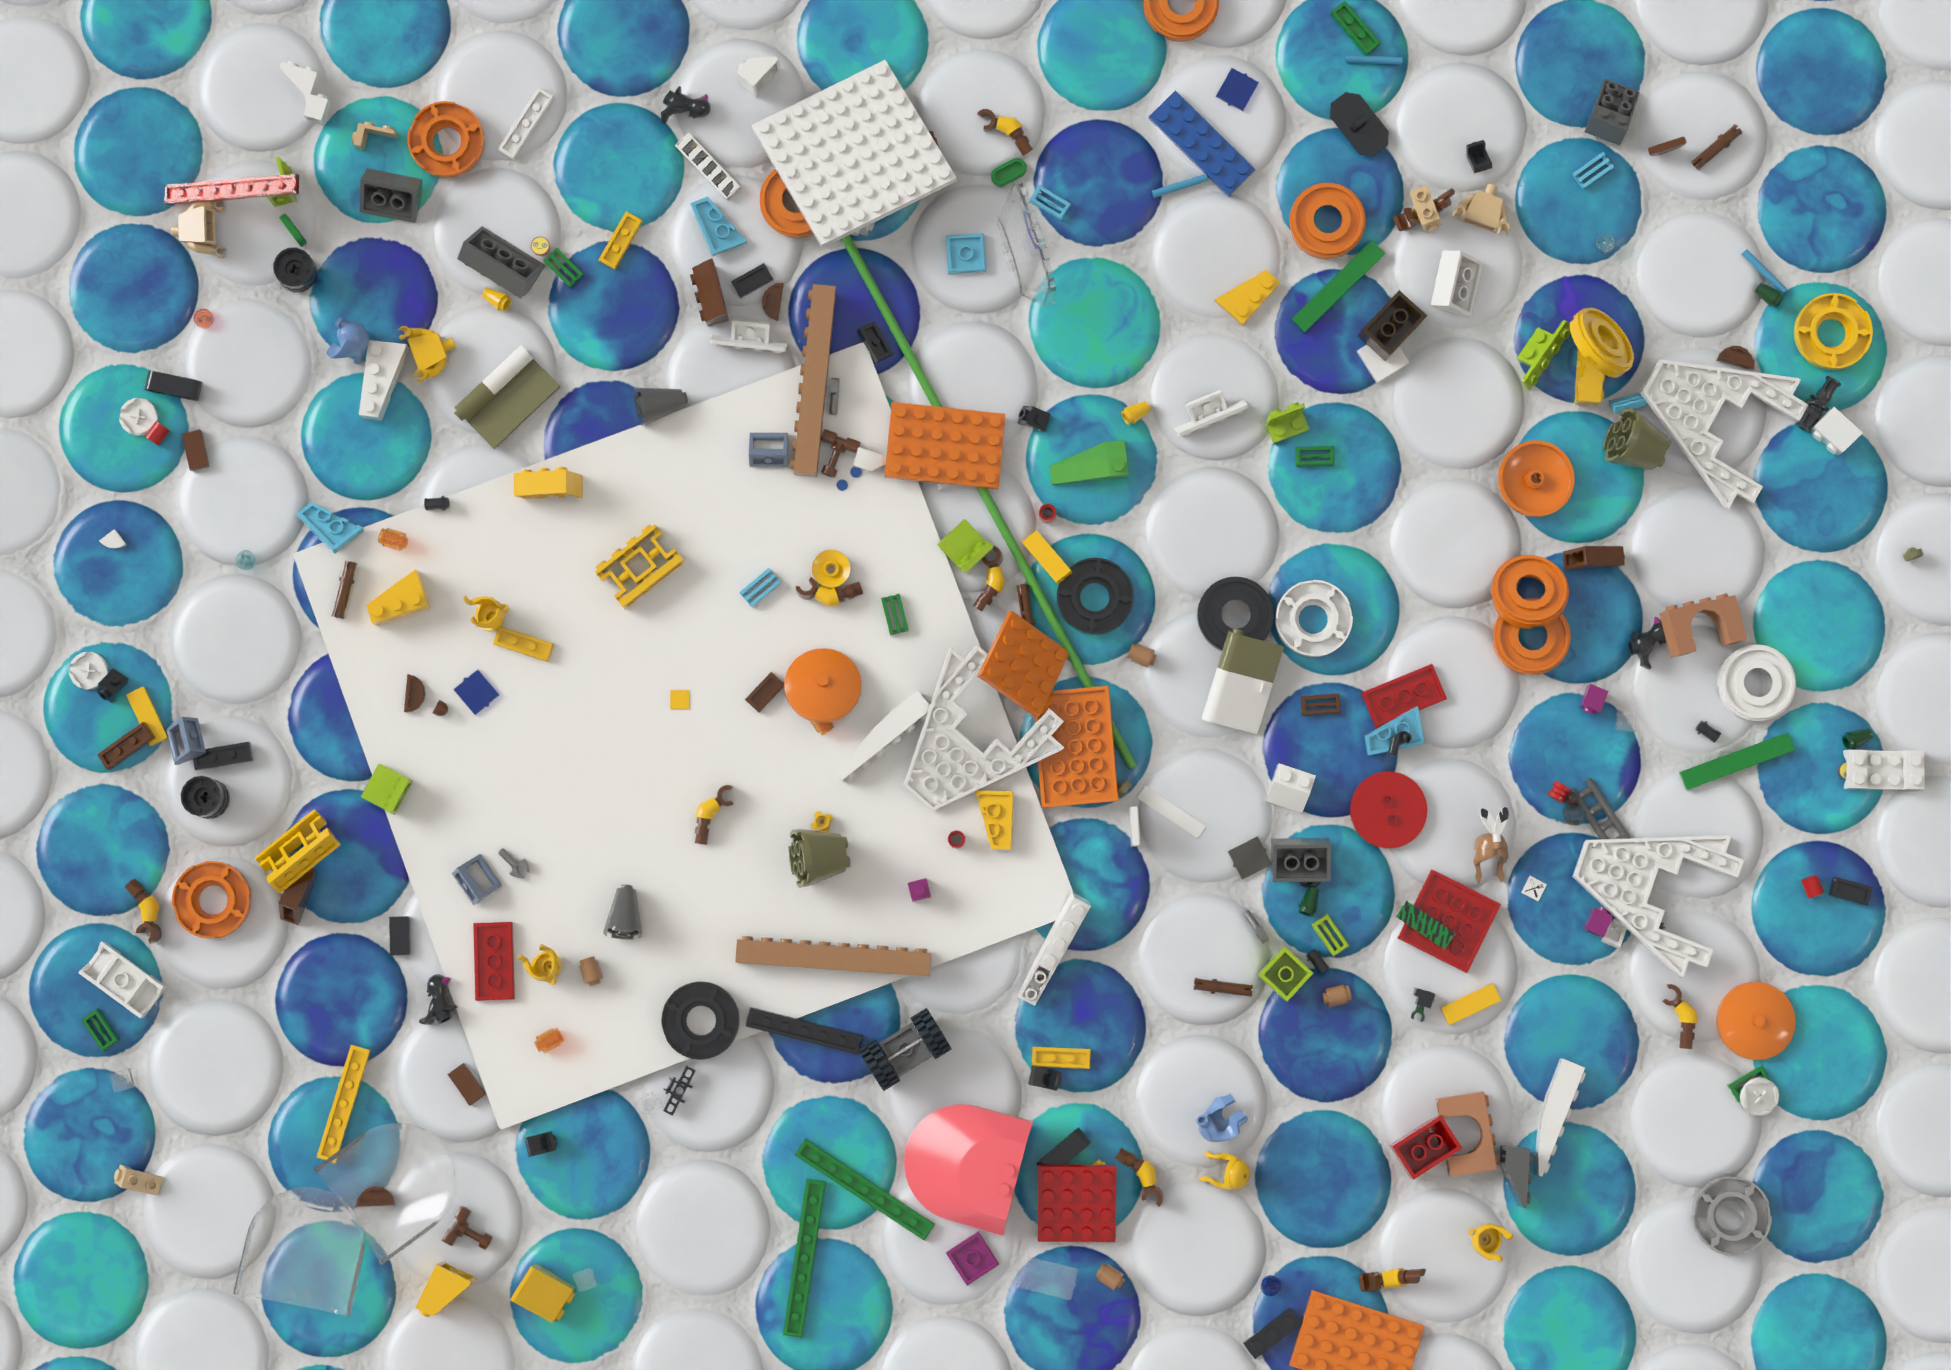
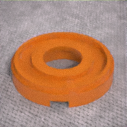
(1180, 27)
(433, 119)
(775, 213)
(1322, 244)
(1524, 612)
(1527, 661)
(188, 891)

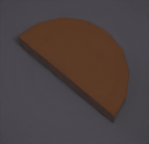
(1667, 146)
(772, 300)
(1737, 356)
(414, 694)
(375, 1197)

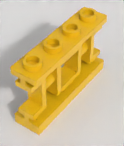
(649, 579)
(290, 868)

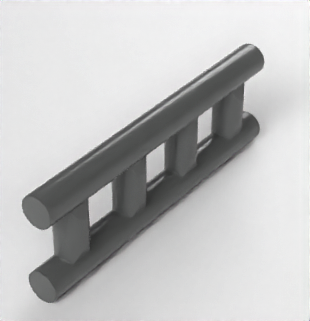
(1602, 804)

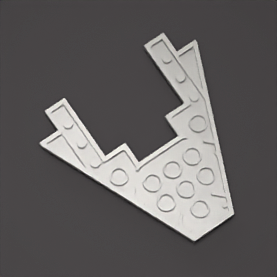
(1690, 397)
(947, 762)
(1622, 877)

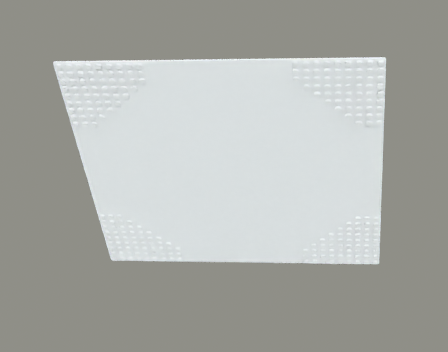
(605, 780)

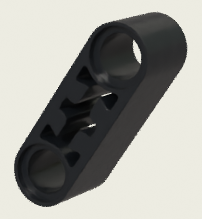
(173, 385)
(1066, 1149)

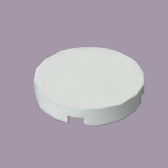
(138, 416)
(88, 670)
(1759, 1096)

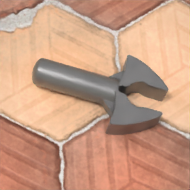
(834, 395)
(513, 863)
(1261, 934)

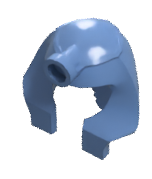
(352, 339)
(1214, 1127)

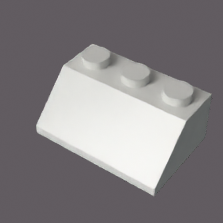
(1456, 283)

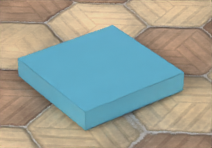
(965, 253)

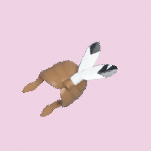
(1491, 843)

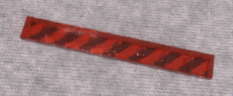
(231, 189)

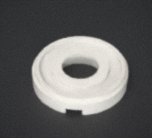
(1331, 601)
(1732, 688)

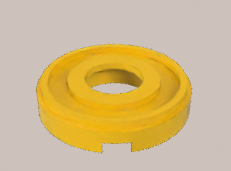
(1847, 312)
(1588, 329)

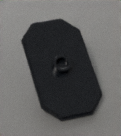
(1359, 124)

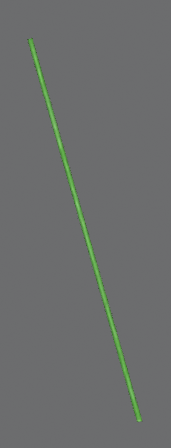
(984, 493)

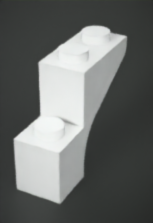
(307, 81)

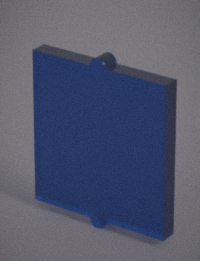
(1237, 89)
(476, 692)

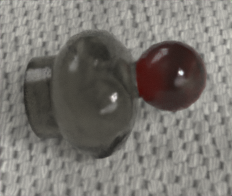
(1571, 812)

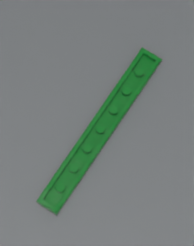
(864, 1189)
(804, 1258)

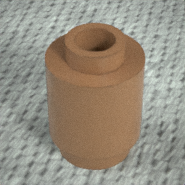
(1142, 655)
(590, 971)
(1336, 995)
(1110, 1276)

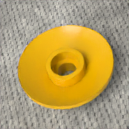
(824, 561)

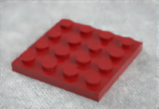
(1460, 911)
(1076, 1203)

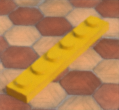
(343, 1102)

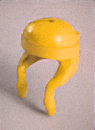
(489, 613)
(541, 964)
(1236, 1172)
(1492, 1242)

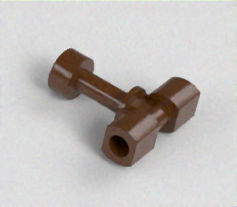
(839, 446)
(460, 1228)

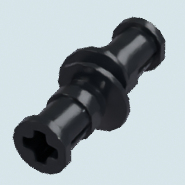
(1818, 404)

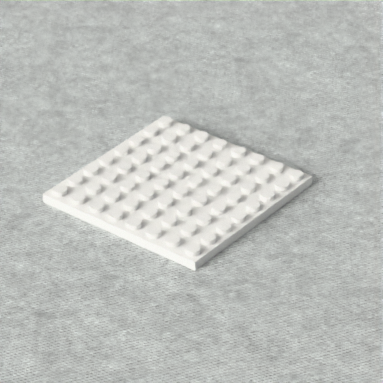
(853, 153)

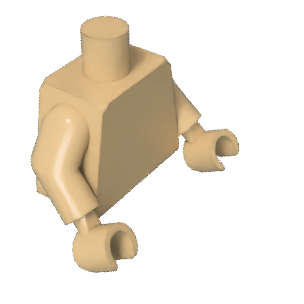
(1484, 210)
(197, 227)

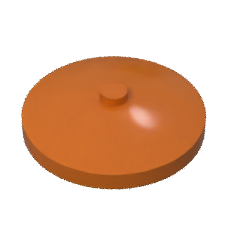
(1535, 478)
(822, 685)
(1755, 1020)

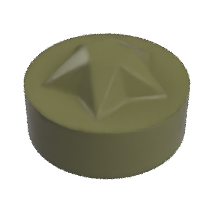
(1912, 553)
(1123, 787)

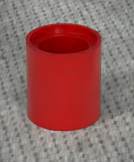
(157, 433)
(1047, 520)
(953, 833)
(1812, 886)

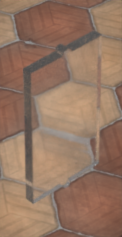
(1046, 1277)

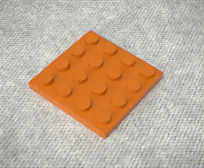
(1023, 664)

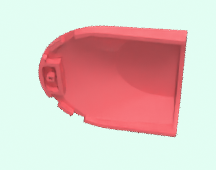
(967, 1164)

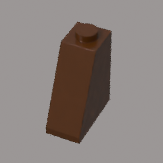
(1593, 557)
(296, 897)

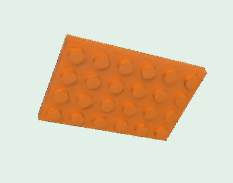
(944, 445)
(1087, 764)
(1353, 1337)

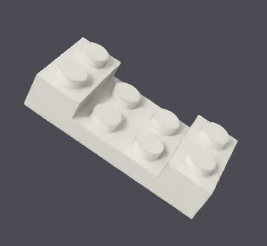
(1885, 770)
(123, 980)

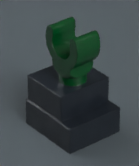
(1423, 999)

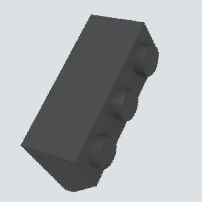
(390, 195)
(1301, 860)

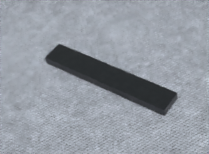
(804, 1030)

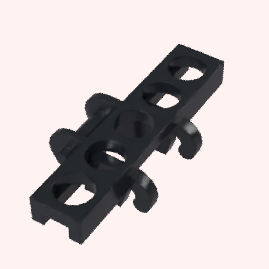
(673, 1094)

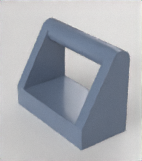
(768, 457)
(191, 739)
(469, 885)

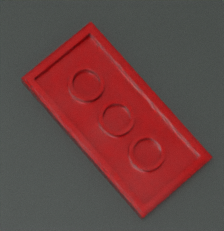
(1402, 694)
(494, 961)

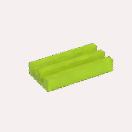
(1324, 940)

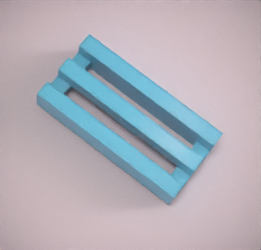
(1605, 161)
(1063, 211)
(1631, 401)
(756, 581)

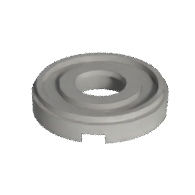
(1756, 1215)

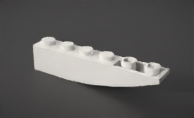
(887, 732)
(1054, 947)
(1555, 1110)

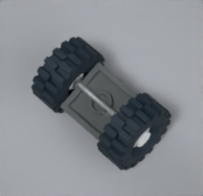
(905, 1049)

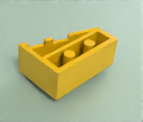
(1588, 381)
(547, 483)
(400, 600)

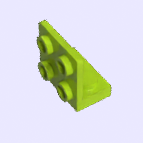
(283, 199)
(1286, 423)
(964, 546)
(387, 789)

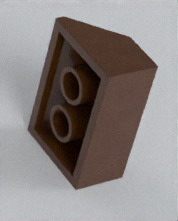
(709, 293)

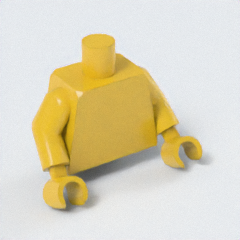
(428, 351)

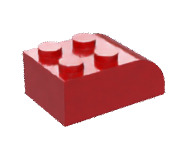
(1425, 1147)

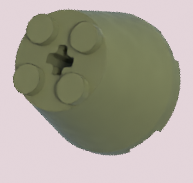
(1635, 442)
(817, 856)

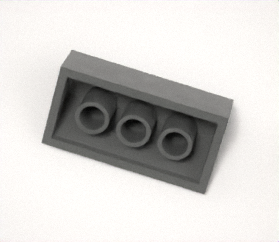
(500, 262)

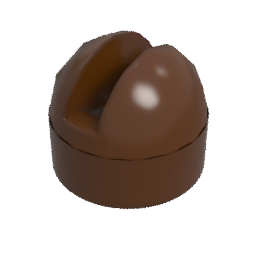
(441, 708)

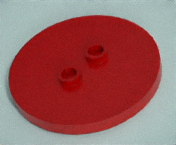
(1388, 810)

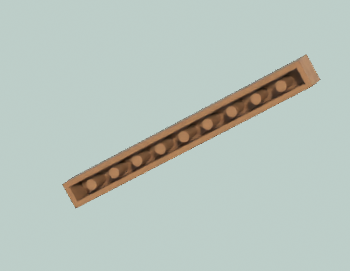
(814, 380)
(833, 957)

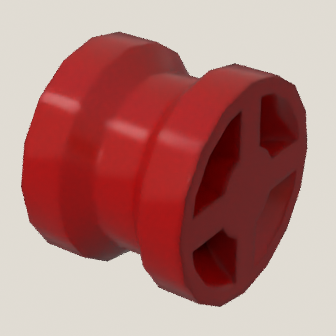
(1558, 792)

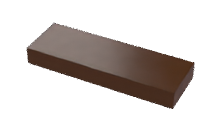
(126, 746)

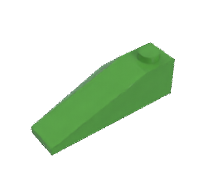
(1098, 463)

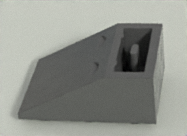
(1612, 112)
(1515, 1167)

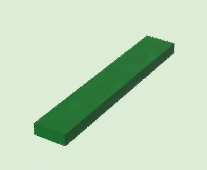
(1337, 286)
(1736, 761)

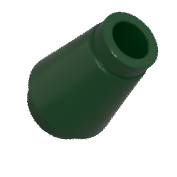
(1769, 294)
(1855, 739)
(1309, 902)

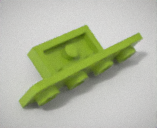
(1540, 351)

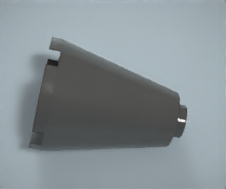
(657, 403)
(624, 915)

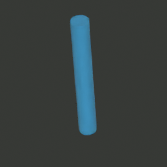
(1373, 59)
(1180, 185)
(1763, 270)

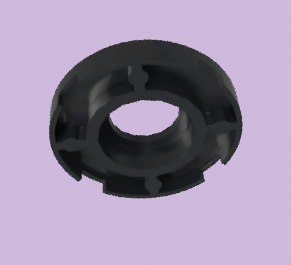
(1104, 573)
(1230, 589)
(675, 1020)

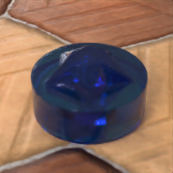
(1270, 1285)

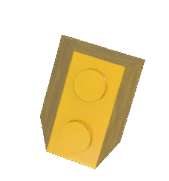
(442, 1288)
(543, 1293)

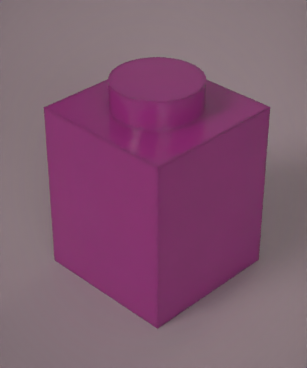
(1593, 699)
(919, 890)
(1598, 921)

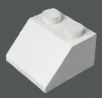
(757, 73)
(1835, 431)
(1290, 788)

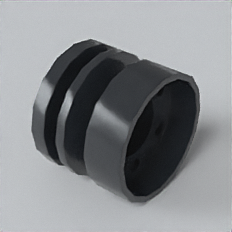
(285, 266)
(194, 795)

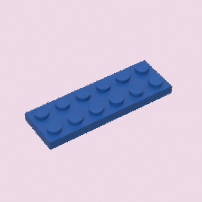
(1201, 143)

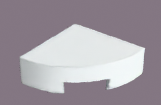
(113, 540)

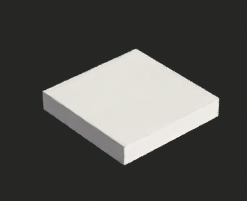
(1378, 367)
(1134, 826)

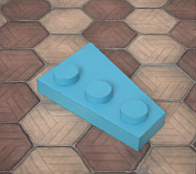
(715, 228)
(329, 528)
(1379, 739)

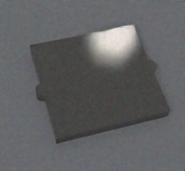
(1249, 857)

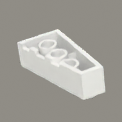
(381, 373)

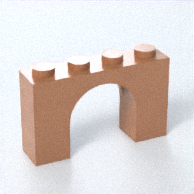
(1723, 612)
(1482, 1156)

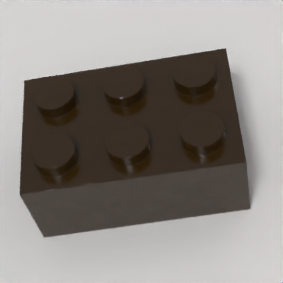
(1392, 325)

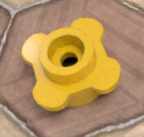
(826, 818)

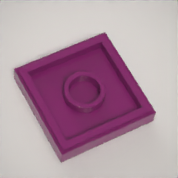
(972, 1258)

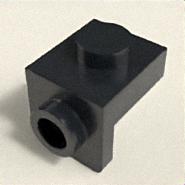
(1478, 156)
(1034, 418)
(111, 685)
(1044, 1078)
(540, 1143)

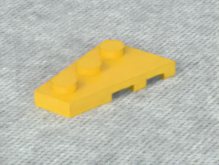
(1248, 296)
(998, 817)

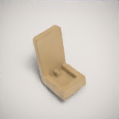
(360, 136)
(1425, 209)
(138, 1181)

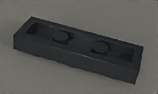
(224, 756)
(1272, 1333)

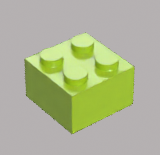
(1285, 974)

